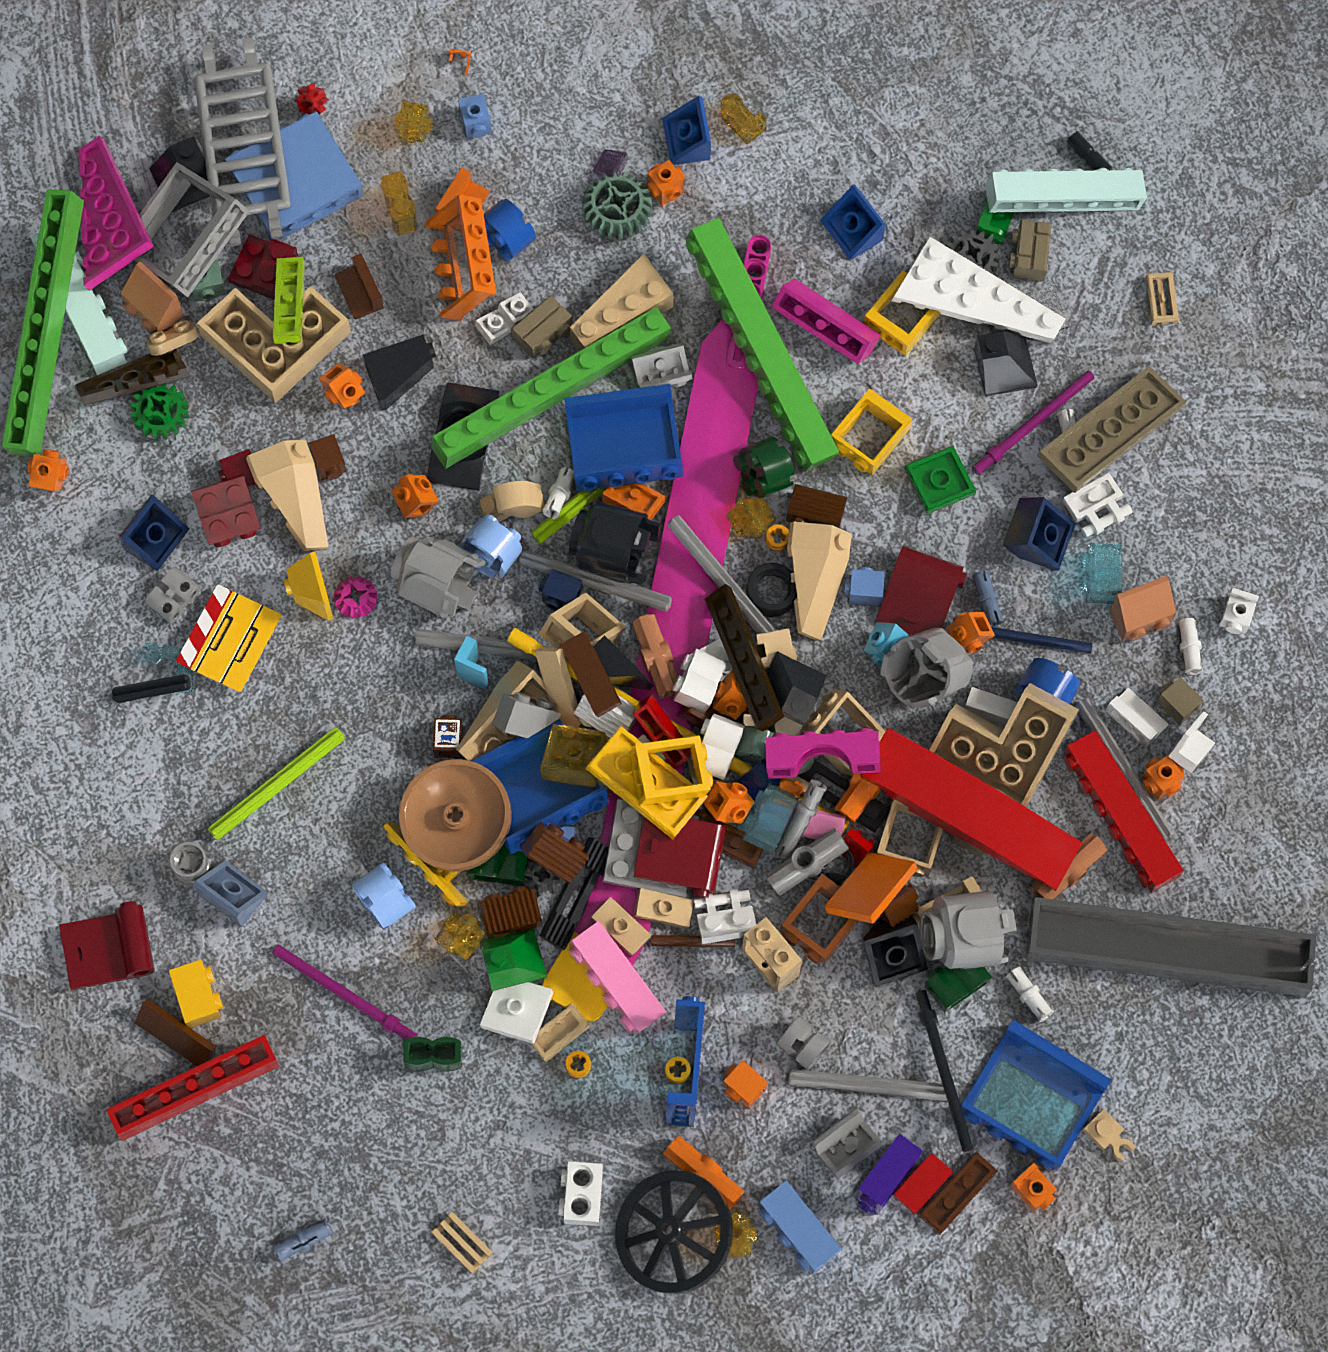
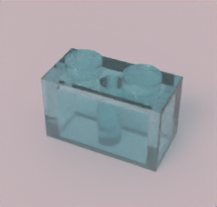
(1103, 572)
(770, 818)

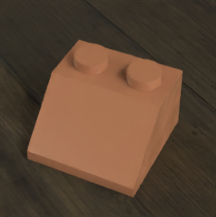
(150, 300)
(1143, 609)

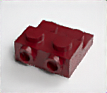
(257, 265)
(226, 510)

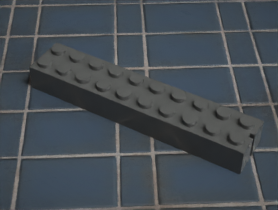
(1171, 947)

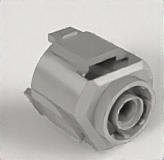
(436, 575)
(929, 679)
(966, 930)

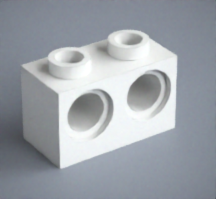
(589, 1194)

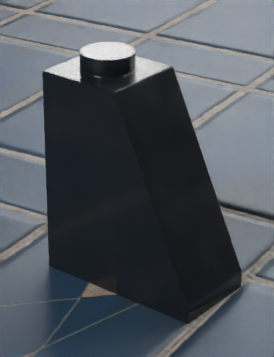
(398, 368)

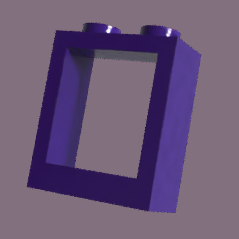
(887, 1175)

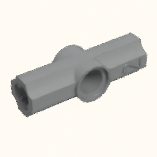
(822, 852)

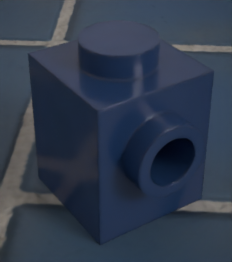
(559, 589)

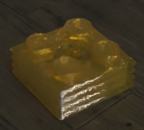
(559, 758)

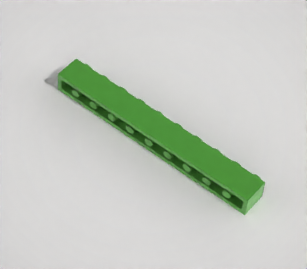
(43, 323)
(761, 345)
(550, 388)

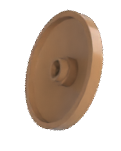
(455, 815)

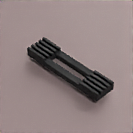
(873, 813)
(560, 929)

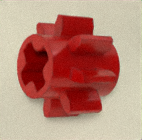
(311, 99)

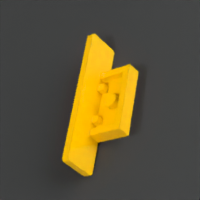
(432, 875)

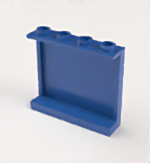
(623, 437)
(530, 796)

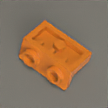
(635, 497)

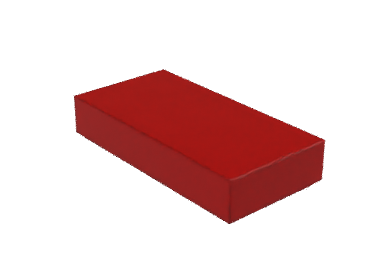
(923, 1183)

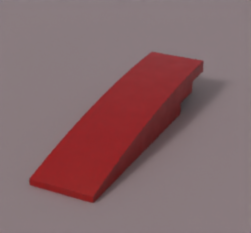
(972, 810)

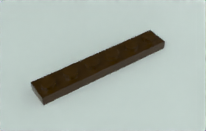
(744, 658)

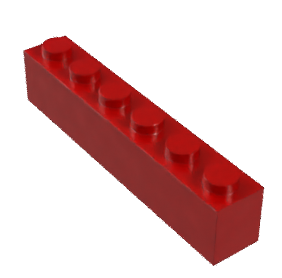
(1123, 812)
(192, 1088)

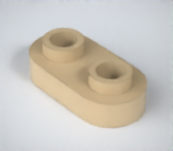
(163, 342)

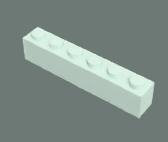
(1065, 190)
(90, 322)

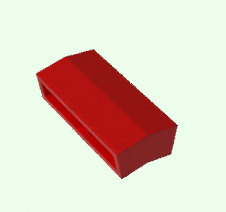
(660, 728)

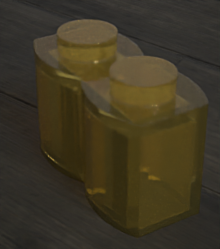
(399, 203)

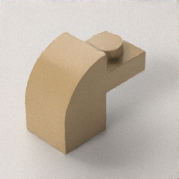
(513, 499)

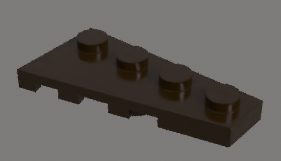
(133, 376)

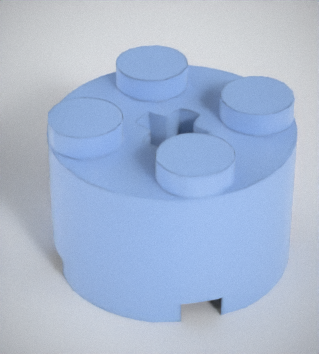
(494, 544)
(383, 896)

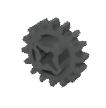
(976, 247)

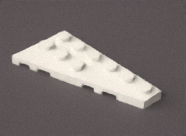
(969, 293)

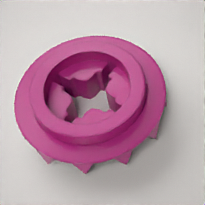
(348, 606)

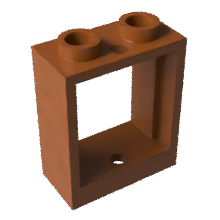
(794, 936)

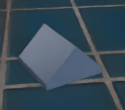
(230, 892)

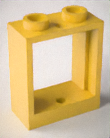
(890, 332)
(886, 413)
(644, 778)

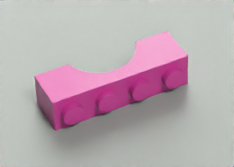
(788, 753)

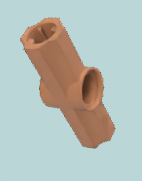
(655, 655)
(1089, 852)

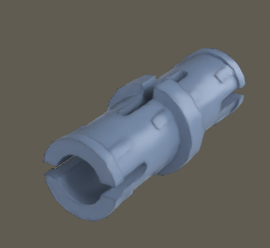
(988, 597)
(303, 1239)

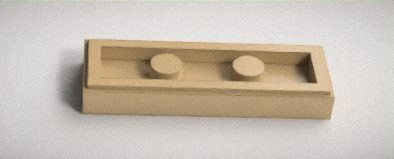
(558, 684)

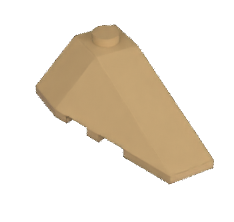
(292, 483)
(819, 564)
(484, 736)

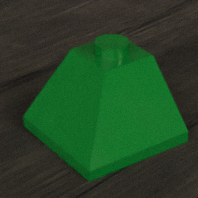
(513, 959)

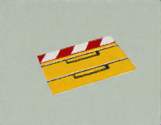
(228, 638)

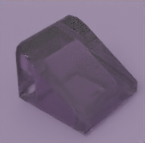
(611, 161)

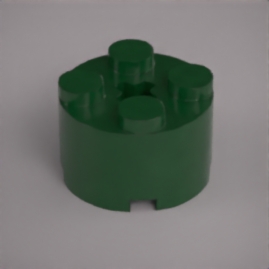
(764, 468)

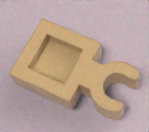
(1105, 1132)

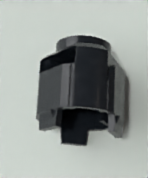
(612, 540)

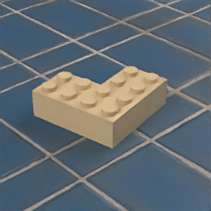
(247, 342)
(1009, 757)

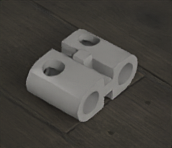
(172, 595)

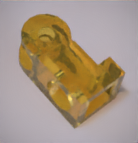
(741, 119)

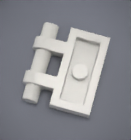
(1092, 499)
(724, 924)

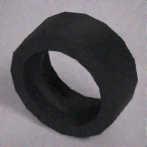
(777, 570)

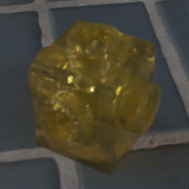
(413, 122)
(750, 517)
(460, 935)
(742, 1245)

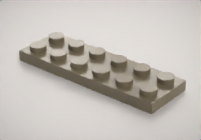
(1111, 429)

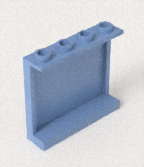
(315, 170)

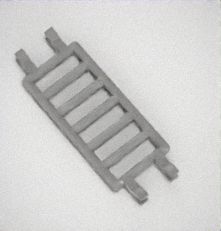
(273, 135)

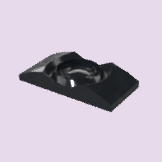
(457, 404)

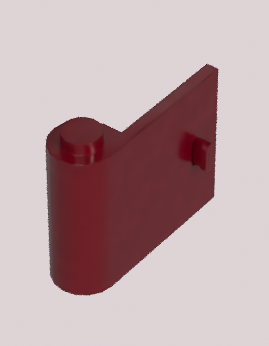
(920, 591)
(685, 861)
(110, 947)

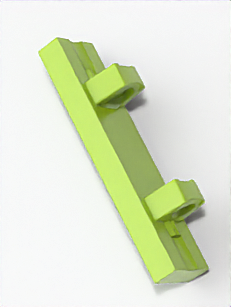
(288, 300)

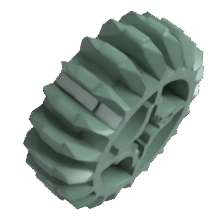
(601, 216)

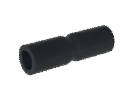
(1087, 152)

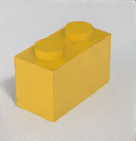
(195, 993)

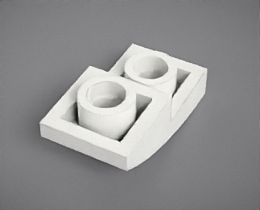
(499, 322)

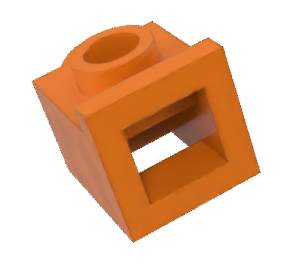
(1023, 1188)

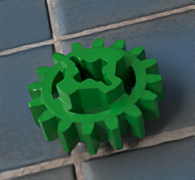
(154, 421)

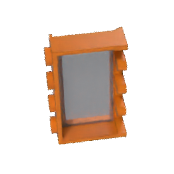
(466, 253)

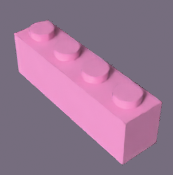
(616, 978)

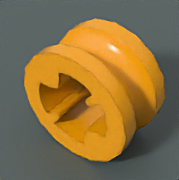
(770, 540)
(671, 1064)
(586, 1066)

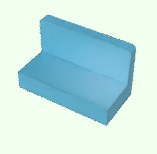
(466, 664)

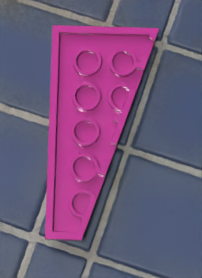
(109, 218)

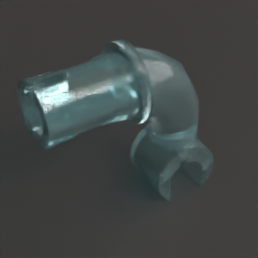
(172, 654)

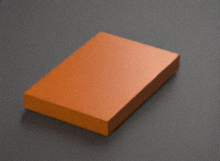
(871, 887)

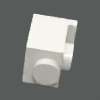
(1243, 602)

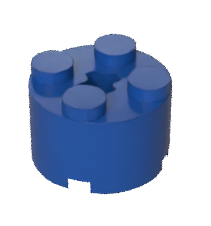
(507, 229)
(1046, 676)

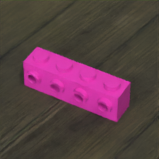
(826, 321)

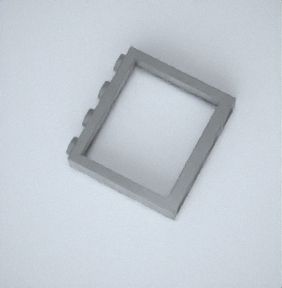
(211, 239)

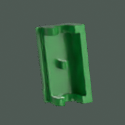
(994, 224)

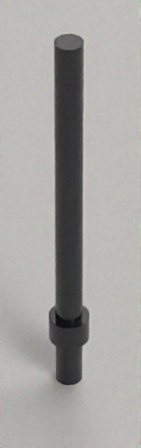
(929, 1019)

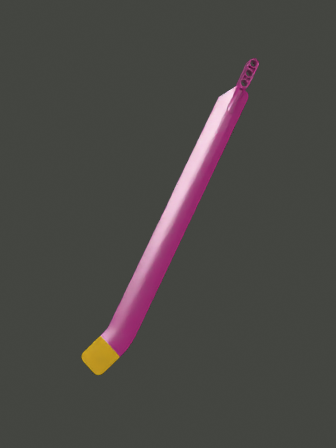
(712, 435)

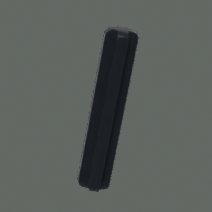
(151, 688)

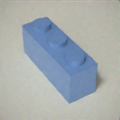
(798, 1228)

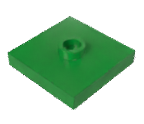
(940, 480)

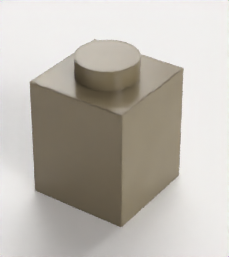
(1179, 700)

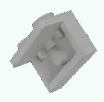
(662, 367)
(846, 1144)

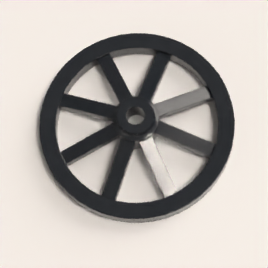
(678, 1234)

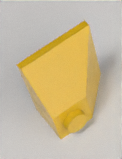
(308, 586)

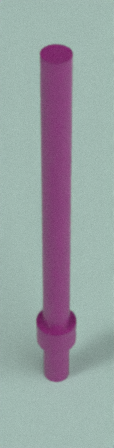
(997, 452)
(389, 1022)

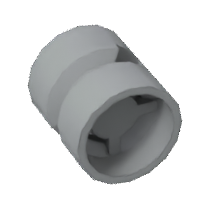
(189, 862)
(814, 1043)

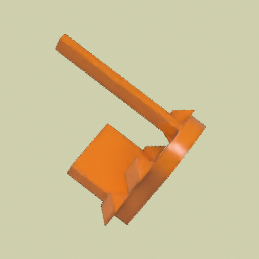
(463, 54)
(792, 787)

